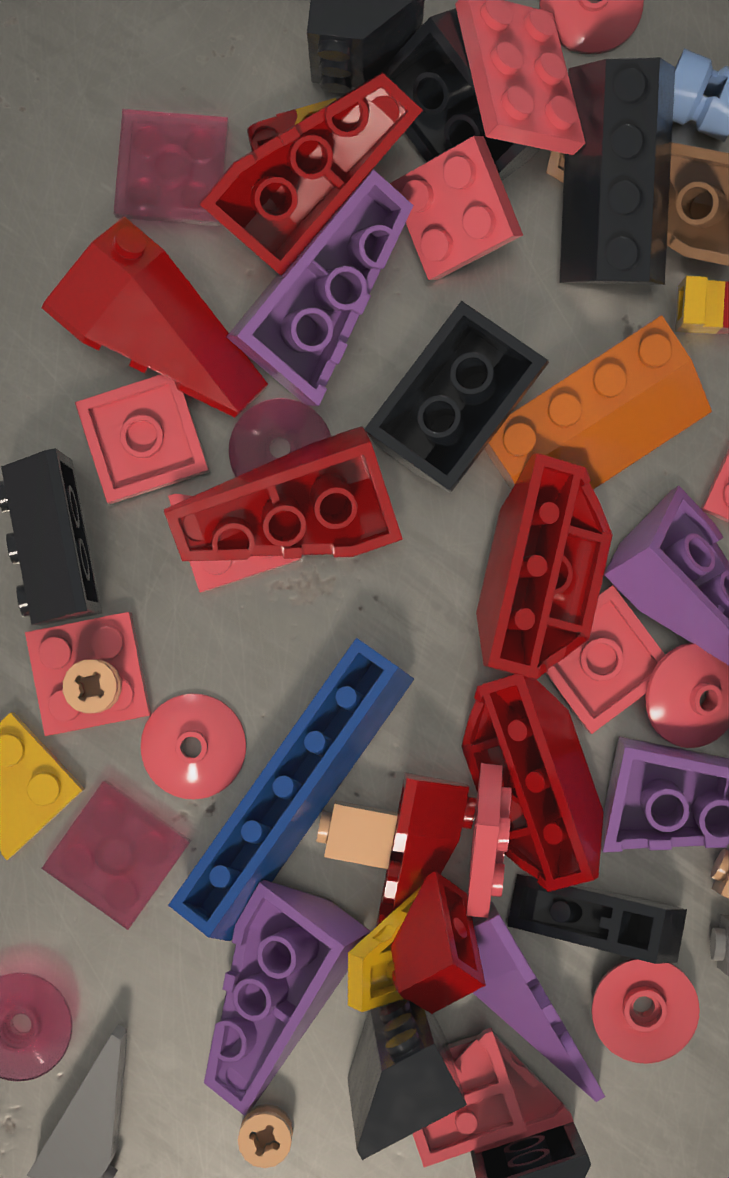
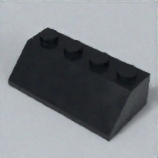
(621, 174)
(400, 1076)

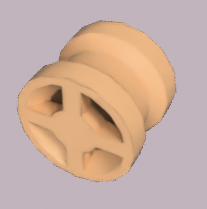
(105, 683)
(270, 1125)

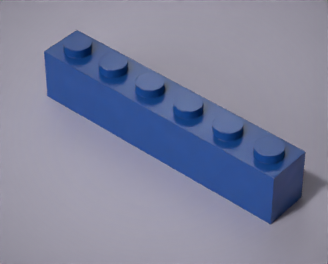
(291, 790)

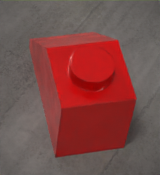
(437, 948)

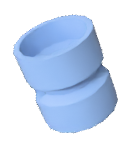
(693, 79)

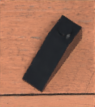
(599, 920)

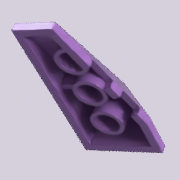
(280, 977)
(523, 1004)

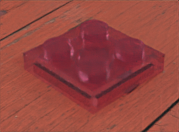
(169, 165)
(116, 854)

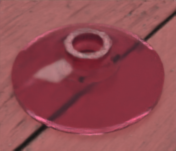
(267, 423)
(44, 1045)

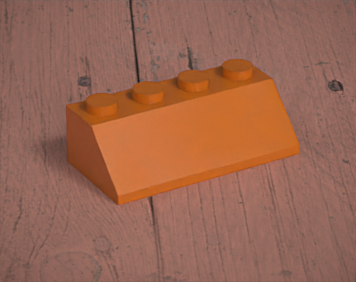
(607, 409)

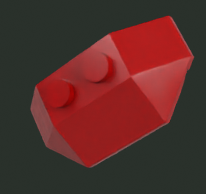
(543, 569)
(553, 795)

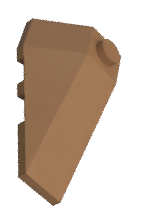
(696, 201)

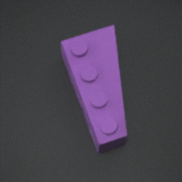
(308, 313)
(665, 798)

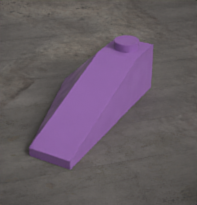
(677, 572)

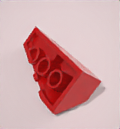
(300, 178)
(143, 307)
(298, 505)
(425, 835)

